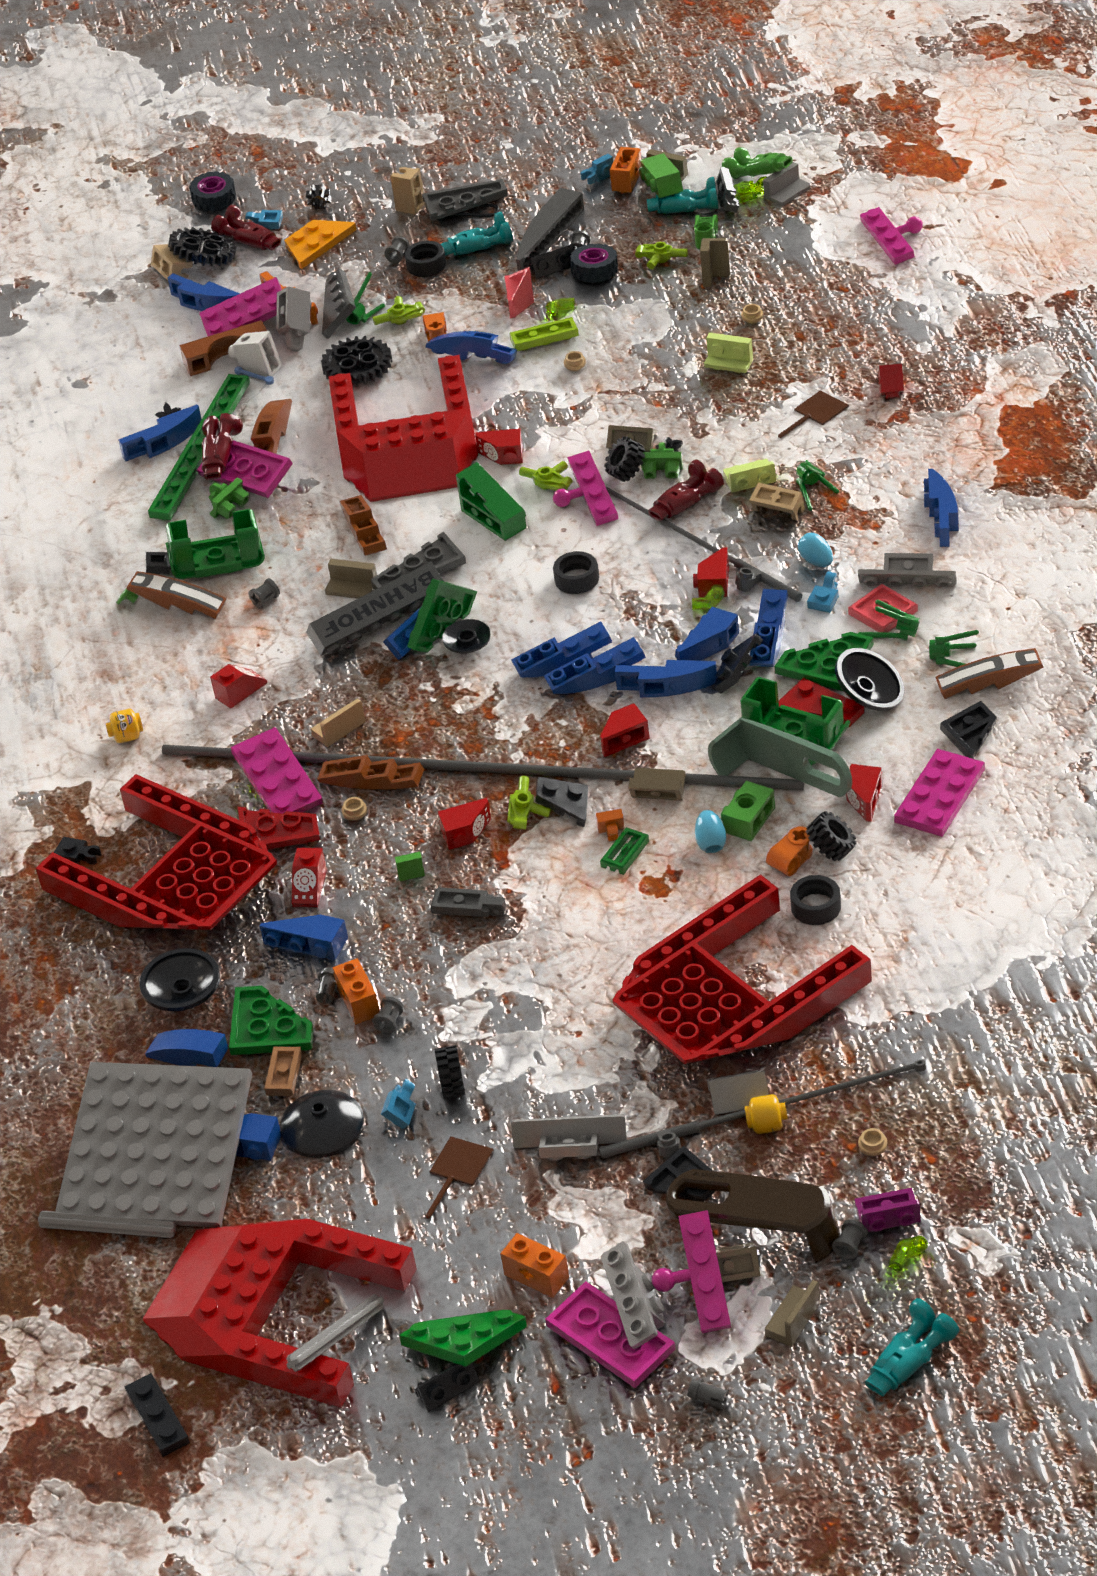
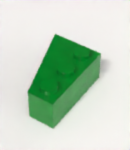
(489, 503)

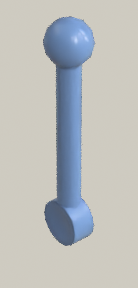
(268, 380)

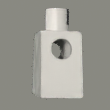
(256, 353)

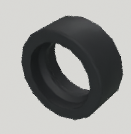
(428, 267)
(579, 583)
(815, 914)

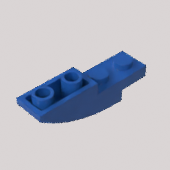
(196, 295)
(469, 342)
(162, 437)
(941, 506)
(769, 627)
(553, 655)
(590, 673)
(672, 679)

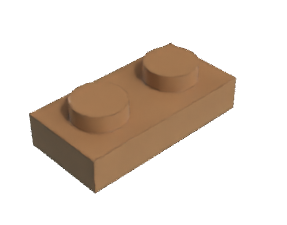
(283, 1071)

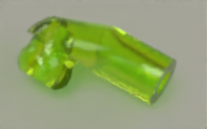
(559, 304)
(712, 599)
(907, 1249)

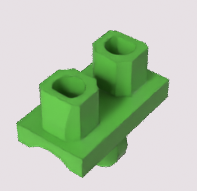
(662, 460)
(223, 497)

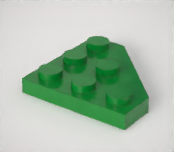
(441, 608)
(819, 660)
(266, 1023)
(463, 1337)

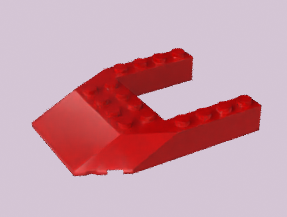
(410, 452)
(189, 885)
(706, 1009)
(233, 1280)

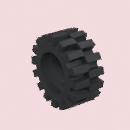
(624, 459)
(831, 836)
(449, 1071)

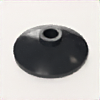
(466, 636)

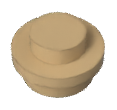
(752, 313)
(574, 361)
(354, 808)
(872, 1142)

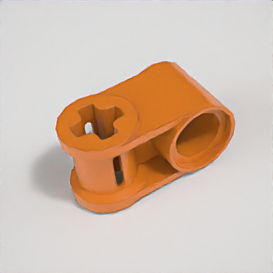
(434, 325)
(790, 851)

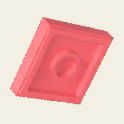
(865, 610)

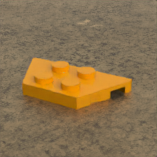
(316, 239)

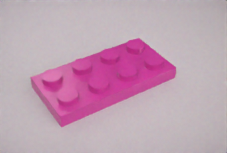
(243, 309)
(256, 467)
(276, 773)
(939, 792)
(595, 1327)

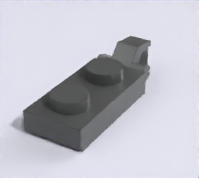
(726, 191)
(467, 903)

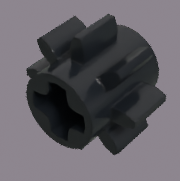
(318, 196)

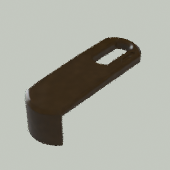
(762, 1205)

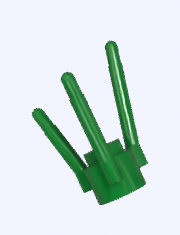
(358, 313)
(810, 475)
(906, 623)
(941, 647)

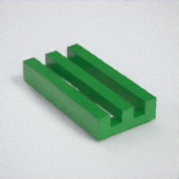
(628, 853)

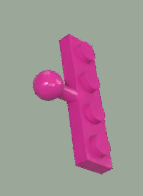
(889, 236)
(590, 487)
(702, 1273)

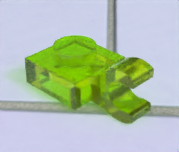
(748, 190)

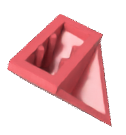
(519, 291)

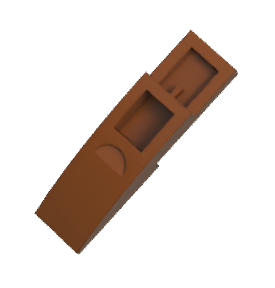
(271, 425)

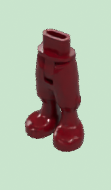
(244, 232)
(218, 443)
(687, 493)

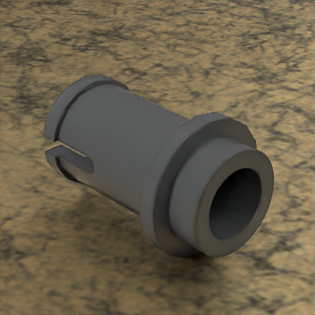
(326, 985)
(707, 1393)

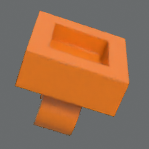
(610, 822)

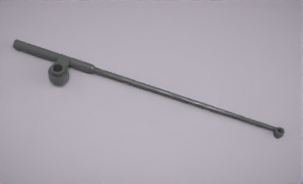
(747, 575)
(669, 1141)

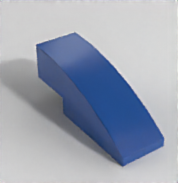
(189, 1047)

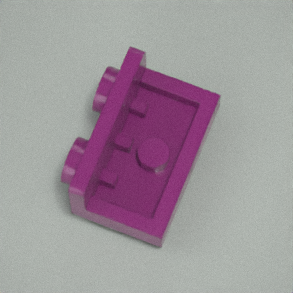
(888, 1210)

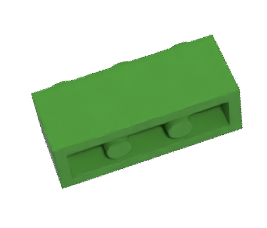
(660, 175)

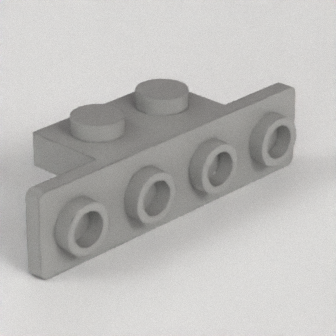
(907, 569)
(568, 1135)
(634, 1296)

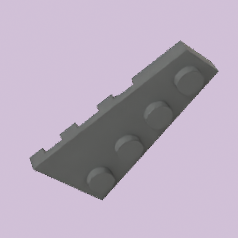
(458, 199)
(337, 302)
(442, 553)

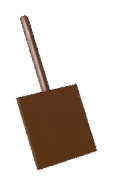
(819, 408)
(459, 1162)

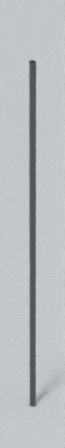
(560, 771)

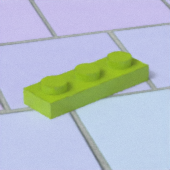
(544, 334)

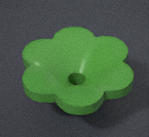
(126, 594)

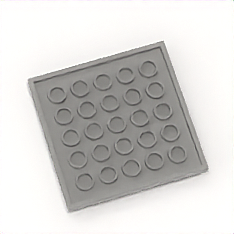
(155, 1142)

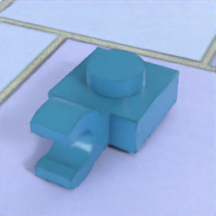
(599, 171)
(268, 218)
(824, 597)
(398, 1106)

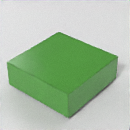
(409, 866)

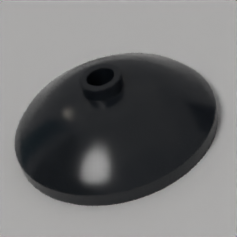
(869, 679)
(179, 979)
(322, 1123)

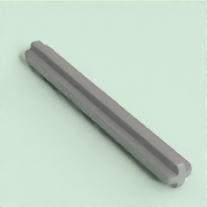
(107, 1224)
(335, 1332)

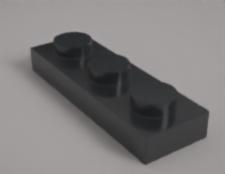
(157, 1415)

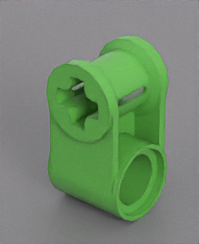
(705, 228)

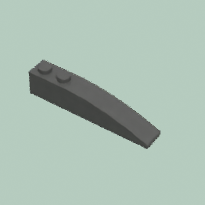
(549, 225)

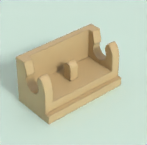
(407, 190)
(167, 263)
(778, 499)

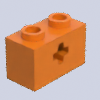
(625, 169)
(356, 991)
(535, 1265)

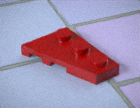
(807, 697)
(282, 828)

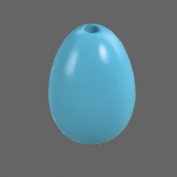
(815, 550)
(710, 832)

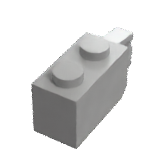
(293, 316)

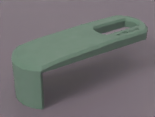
(778, 752)

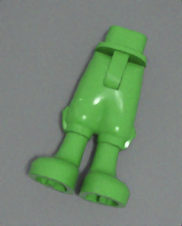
(762, 164)

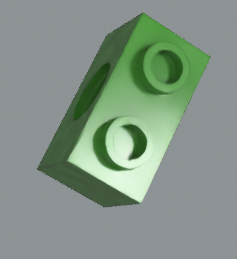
(748, 810)

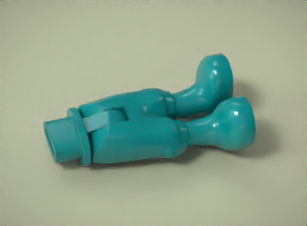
(687, 200)
(479, 238)
(903, 1355)

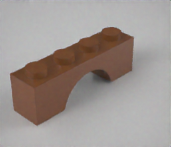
(202, 353)

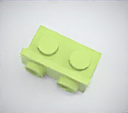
(729, 353)
(749, 474)

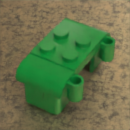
(215, 554)
(762, 705)

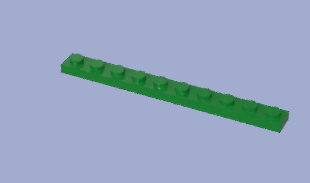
(186, 467)

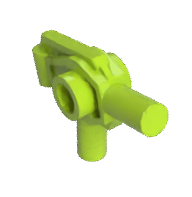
(659, 253)
(400, 313)
(548, 477)
(521, 805)

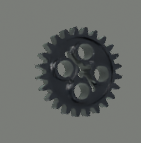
(215, 248)
(359, 357)

